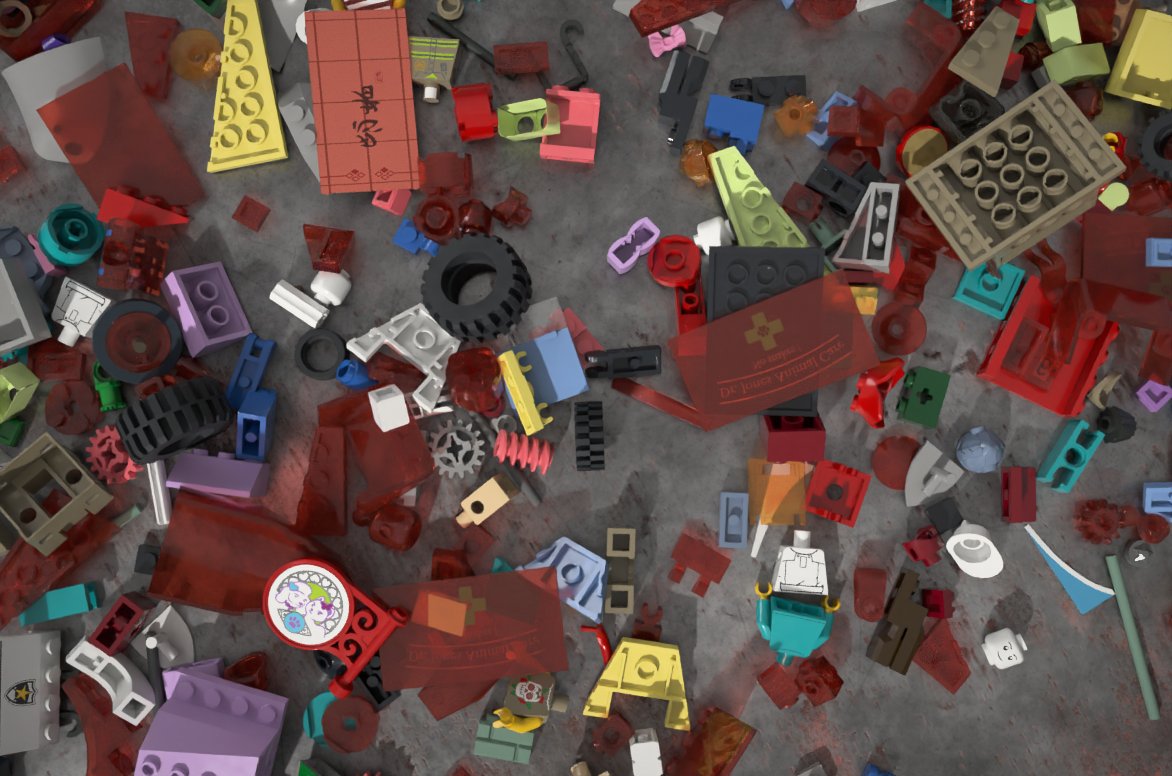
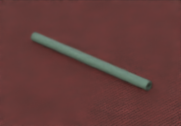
(1133, 637)

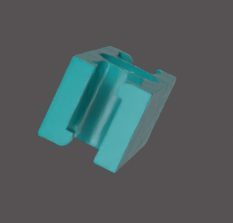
(1081, 456)
(62, 603)

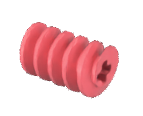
(523, 450)

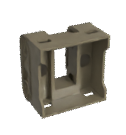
(30, 473)

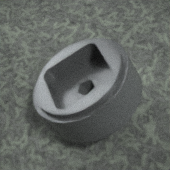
(1140, 553)

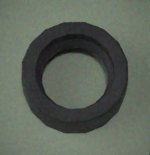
(304, 343)

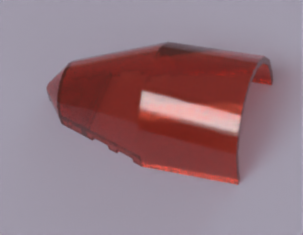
(226, 551)

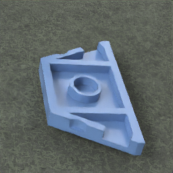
(580, 576)

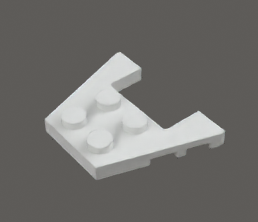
(420, 342)

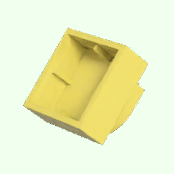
(1145, 60)

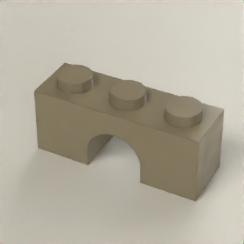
(620, 582)

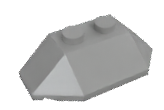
(297, 110)

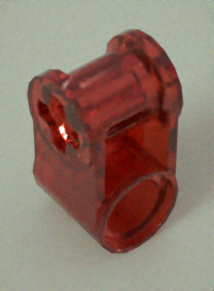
(869, 589)

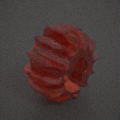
(1088, 521)

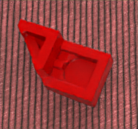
(897, 267)

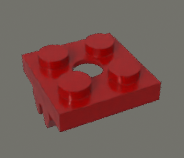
(854, 487)

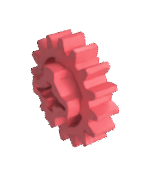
(111, 457)

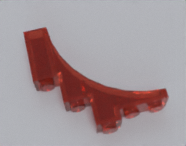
(102, 729)

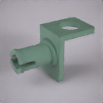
(828, 239)

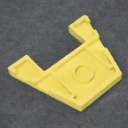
(646, 671)

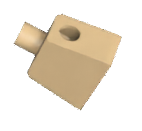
(492, 495)

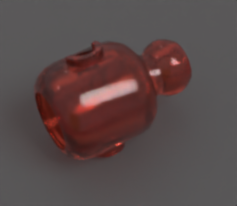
(392, 526)

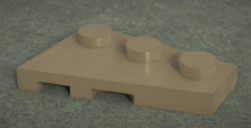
(987, 52)

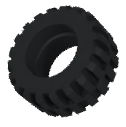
(459, 263)
(174, 420)

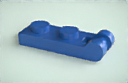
(249, 369)

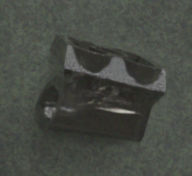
(964, 112)

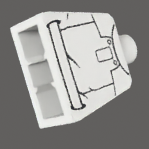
(78, 310)
(800, 567)

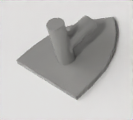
(929, 475)

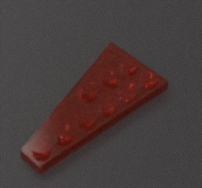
(30, 574)

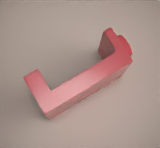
(577, 125)

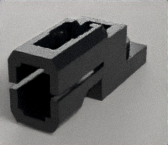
(679, 109)

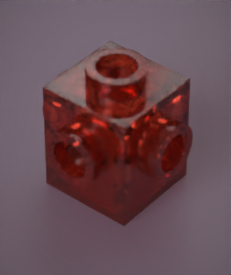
(818, 680)

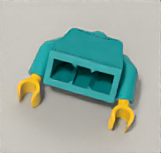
(792, 625)

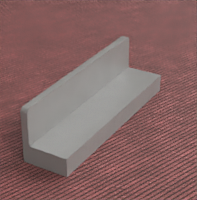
(698, 31)

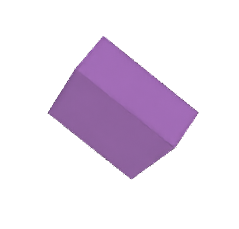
(1153, 394)

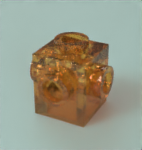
(788, 116)

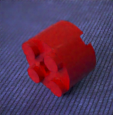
(474, 112)

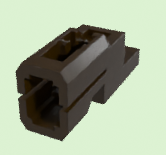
(904, 628)

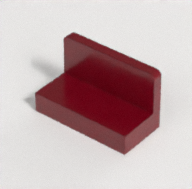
(1018, 494)

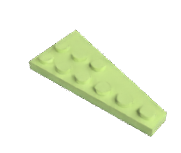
(749, 205)

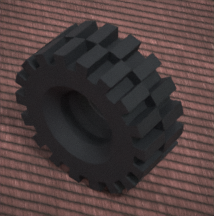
(589, 436)

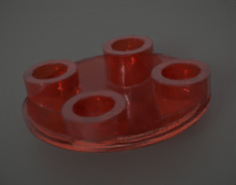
(893, 460)

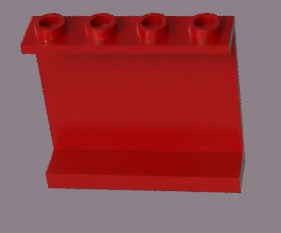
(1072, 381)

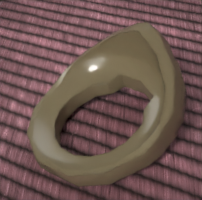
(28, 18)
(1101, 392)

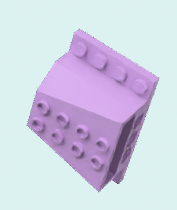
(213, 729)

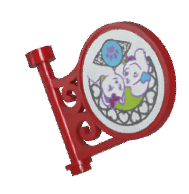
(314, 606)

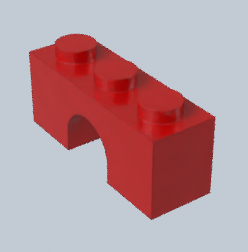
(1025, 13)

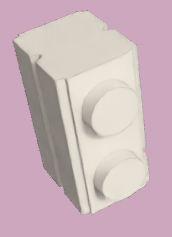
(645, 753)

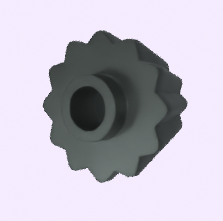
(1116, 424)

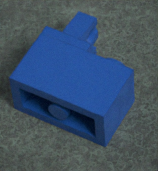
(734, 120)
(256, 425)

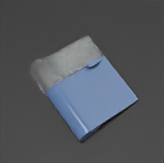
(549, 350)

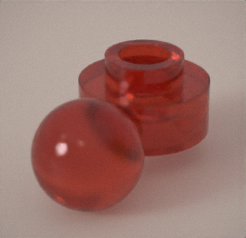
(1151, 521)

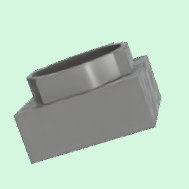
(20, 308)

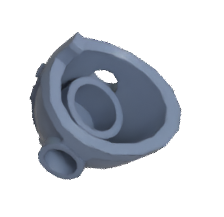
(980, 450)

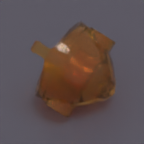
(695, 161)

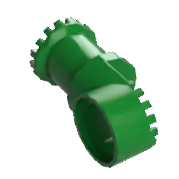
(108, 390)

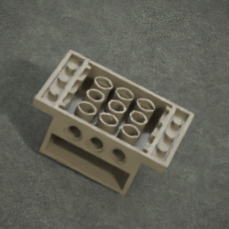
(1016, 179)

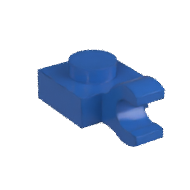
(414, 240)

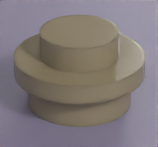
(450, 9)

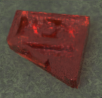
(56, 361)
(941, 657)

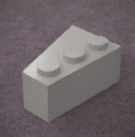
(872, 232)

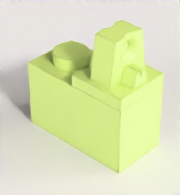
(1058, 23)

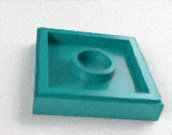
(989, 293)

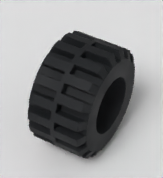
(1153, 146)

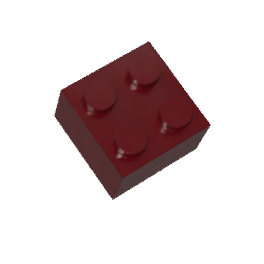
(792, 438)

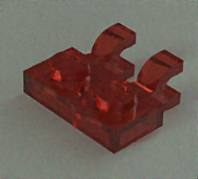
(700, 559)

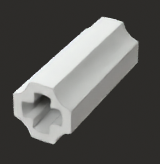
(299, 304)

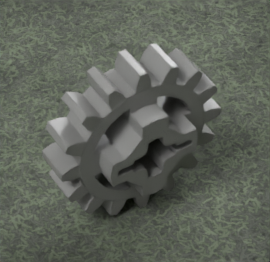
(452, 436)

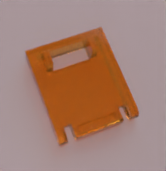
(776, 496)

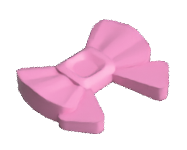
(676, 39)

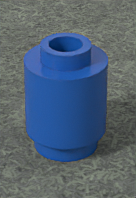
(354, 375)

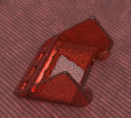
(389, 459)

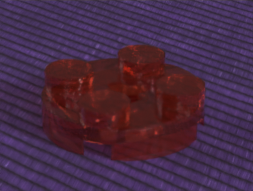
(58, 410)
(334, 727)

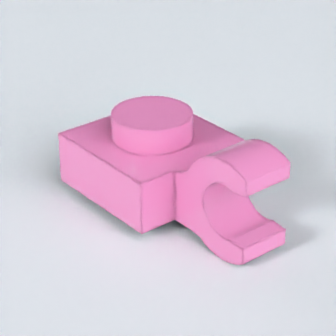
(50, 269)

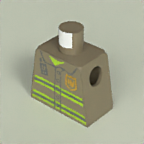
(434, 64)

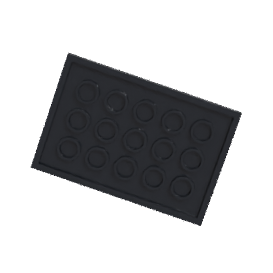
(752, 274)

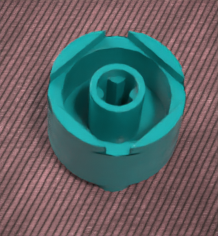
(70, 235)

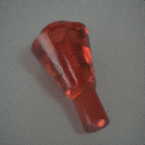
(191, 368)

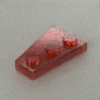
(149, 49)

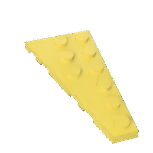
(246, 102)

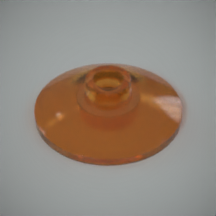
(190, 45)

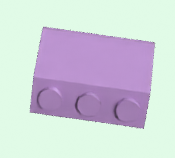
(205, 308)
(220, 474)

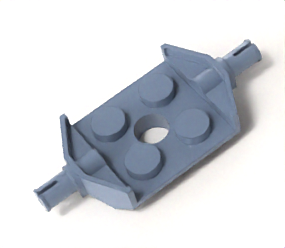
(15, 245)

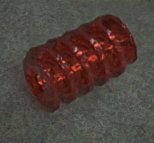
(967, 14)

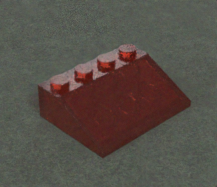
(712, 746)

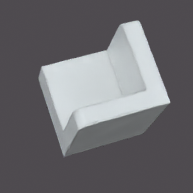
(389, 407)

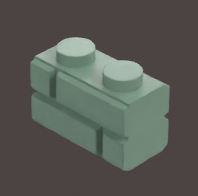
(502, 742)

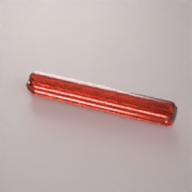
(657, 400)

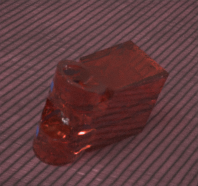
(131, 259)

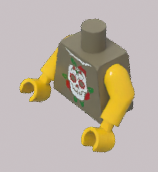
(529, 702)

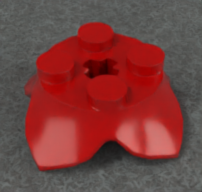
(873, 389)

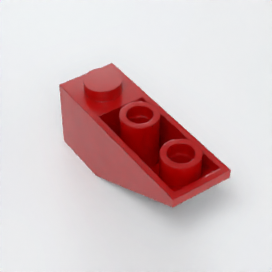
(145, 211)
(689, 305)

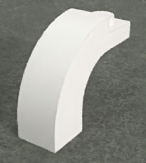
(122, 679)

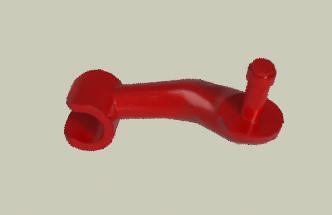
(603, 640)

